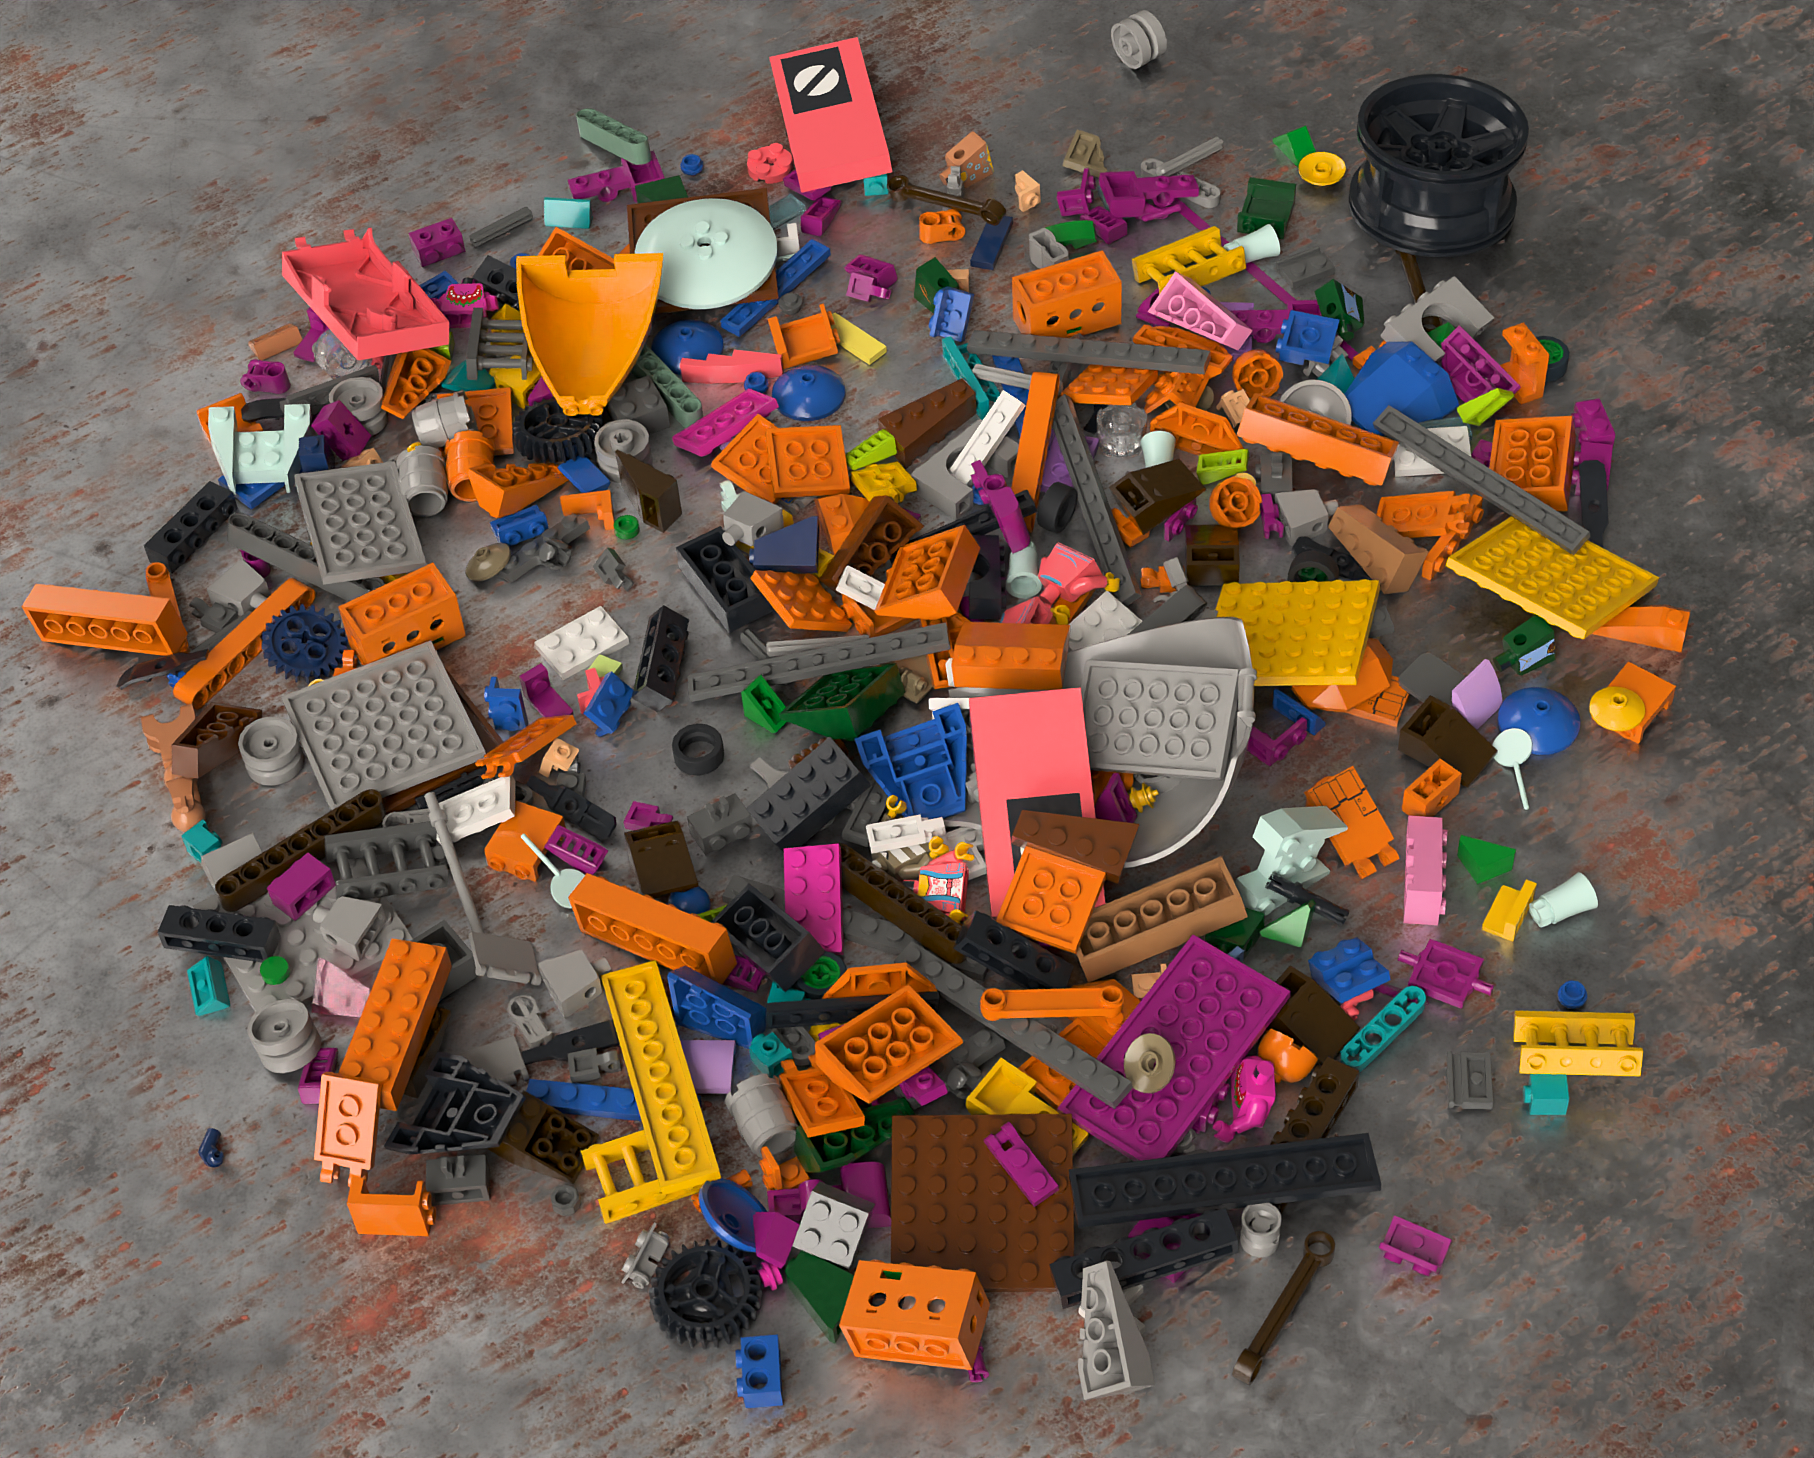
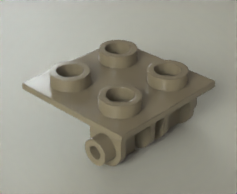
(914, 676)

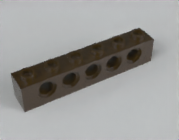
(1331, 1077)

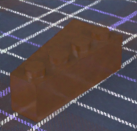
(929, 419)
(872, 540)
(211, 739)
(1078, 839)

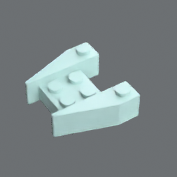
(259, 454)
(1291, 850)

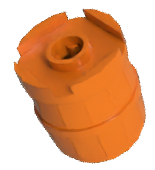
(464, 452)

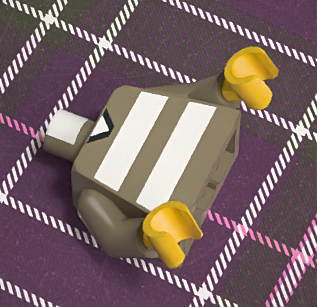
(906, 861)

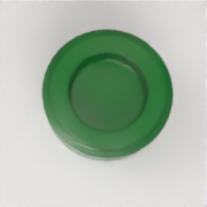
(626, 527)
(274, 970)

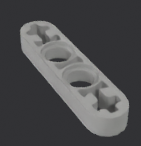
(1208, 194)

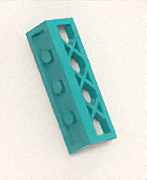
(962, 369)

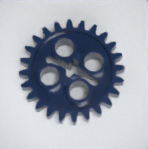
(309, 624)

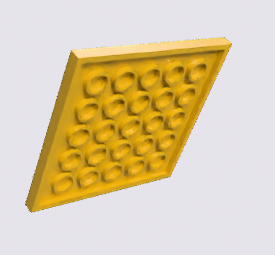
(1546, 580)
(1303, 628)

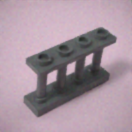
(478, 349)
(386, 841)

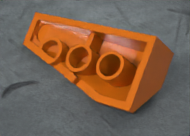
(413, 379)
(513, 488)
(1649, 625)

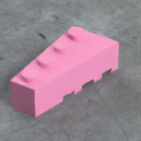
(1195, 309)
(1424, 870)

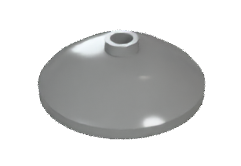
(1319, 398)

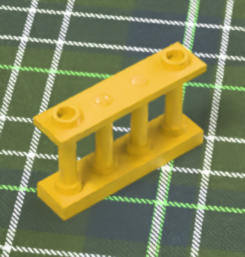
(1188, 250)
(1577, 1027)
(643, 1194)

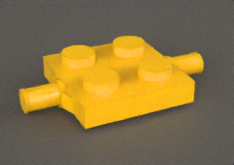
(884, 479)

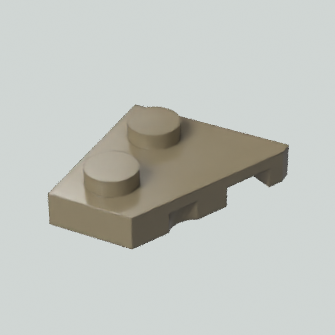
(1085, 153)

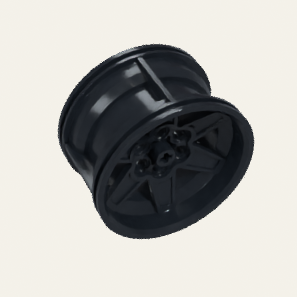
(1437, 165)

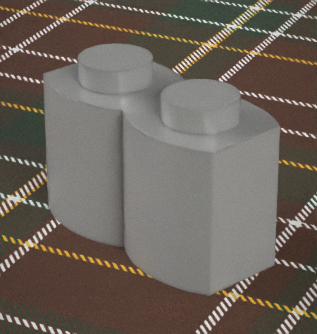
(1045, 250)

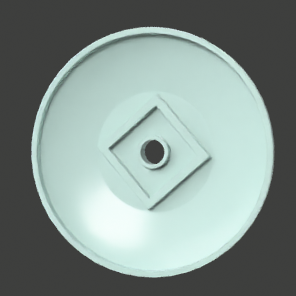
(714, 275)

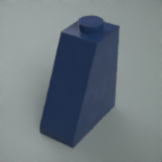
(315, 454)
(789, 549)

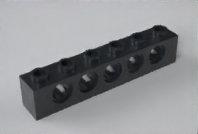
(1160, 1263)

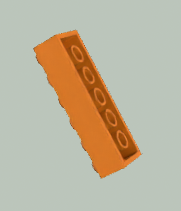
(1317, 439)
(105, 619)
(651, 928)
(397, 1017)

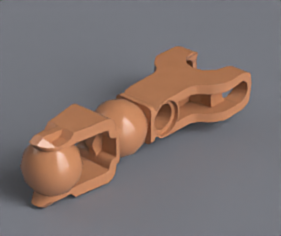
(184, 792)

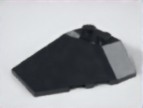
(461, 1112)

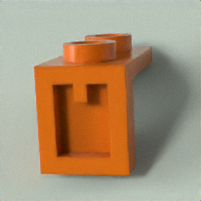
(590, 502)
(783, 1176)

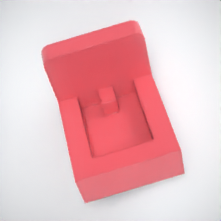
(593, 683)

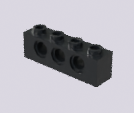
(498, 280)
(191, 526)
(661, 659)
(218, 933)
(999, 956)

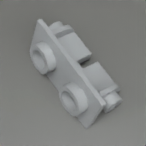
(638, 1266)

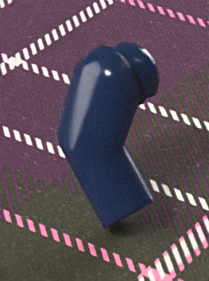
(208, 1151)

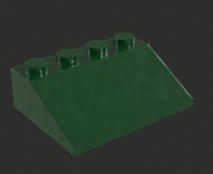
(846, 701)

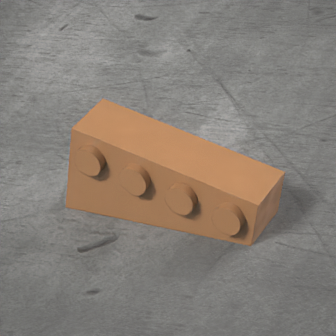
(1378, 547)

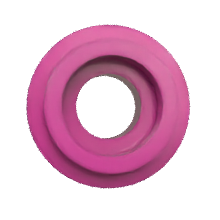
(770, 1275)

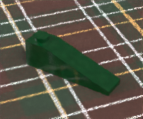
(845, 1146)

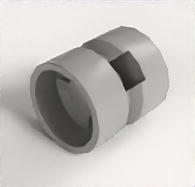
(1260, 1229)

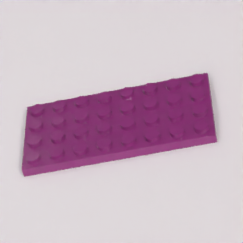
(1212, 1018)

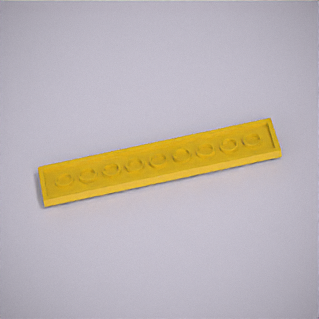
(660, 1078)

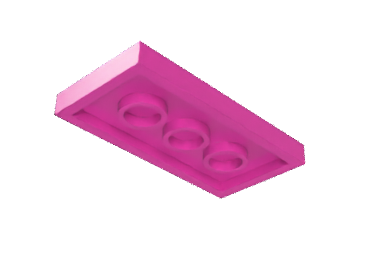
(724, 422)
(815, 892)

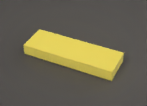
(857, 340)

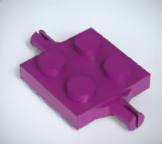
(1446, 973)

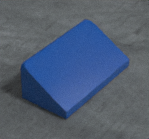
(584, 475)
(1295, 711)

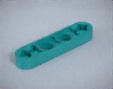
(1379, 1026)

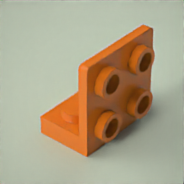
(1178, 388)

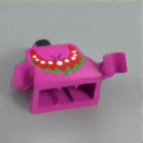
(460, 300)
(1251, 1097)

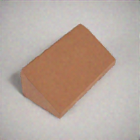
(275, 341)

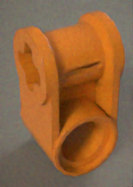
(939, 225)

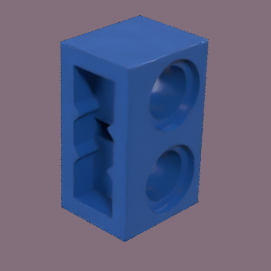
(760, 1371)

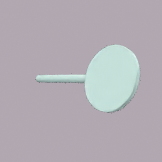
(1513, 749)
(563, 882)

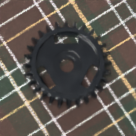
(542, 441)
(720, 1307)

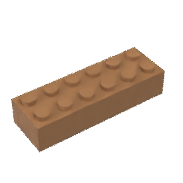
(1159, 918)

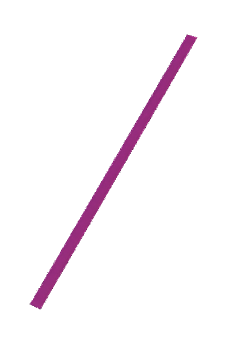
(1255, 271)

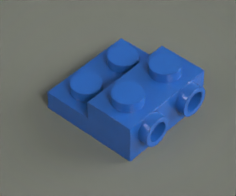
(1306, 338)
(1347, 970)

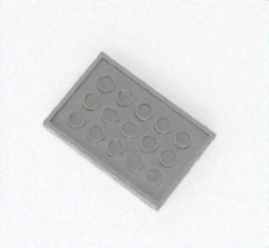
(359, 522)
(1159, 718)

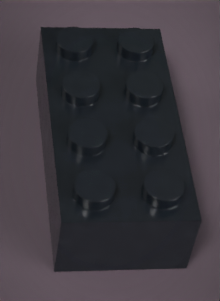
(723, 579)
(808, 796)
(769, 937)

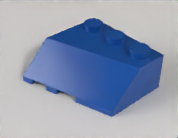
(713, 1008)

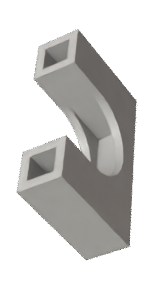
(1449, 301)
(947, 492)

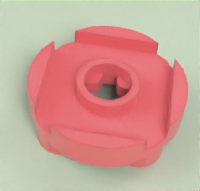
(759, 162)

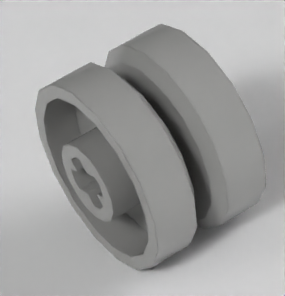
(1138, 39)
(364, 400)
(625, 436)
(271, 751)
(284, 1036)

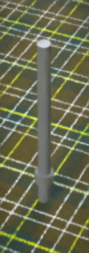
(438, 820)

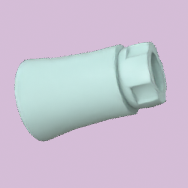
(1257, 244)
(1158, 447)
(1023, 573)
(1564, 901)

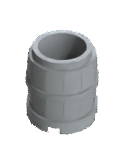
(442, 419)
(423, 480)
(763, 1114)

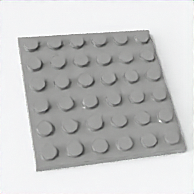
(383, 726)
(303, 944)

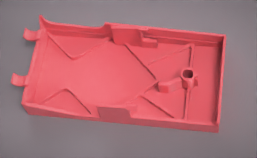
(364, 297)

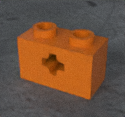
(1432, 790)

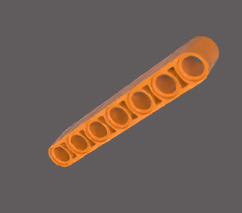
(1035, 438)
(239, 646)

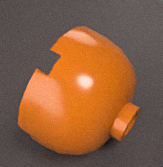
(1257, 373)
(1235, 502)
(1288, 1059)

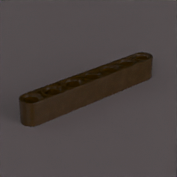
(252, 878)
(900, 905)

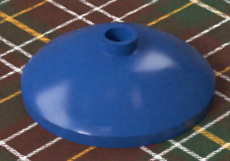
(686, 340)
(809, 393)
(1550, 728)
(730, 1212)

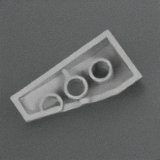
(1113, 1348)

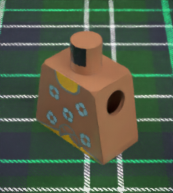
(972, 157)

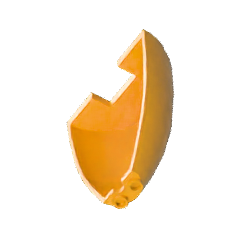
(587, 323)

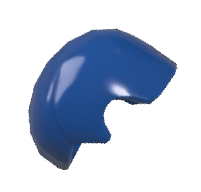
(691, 901)

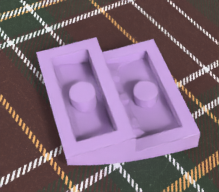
(1478, 695)
(710, 1064)

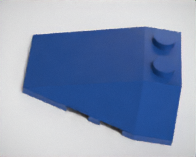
(1404, 379)
(922, 764)

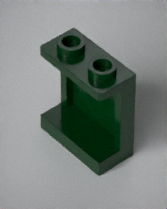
(1266, 204)

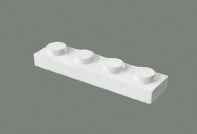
(987, 436)

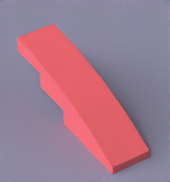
(730, 369)

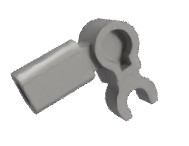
(955, 184)
(1176, 577)

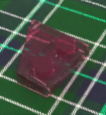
(338, 992)

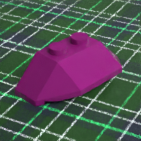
(1472, 368)

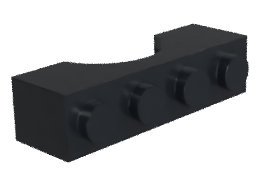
(988, 594)

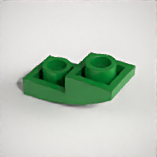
(1074, 232)

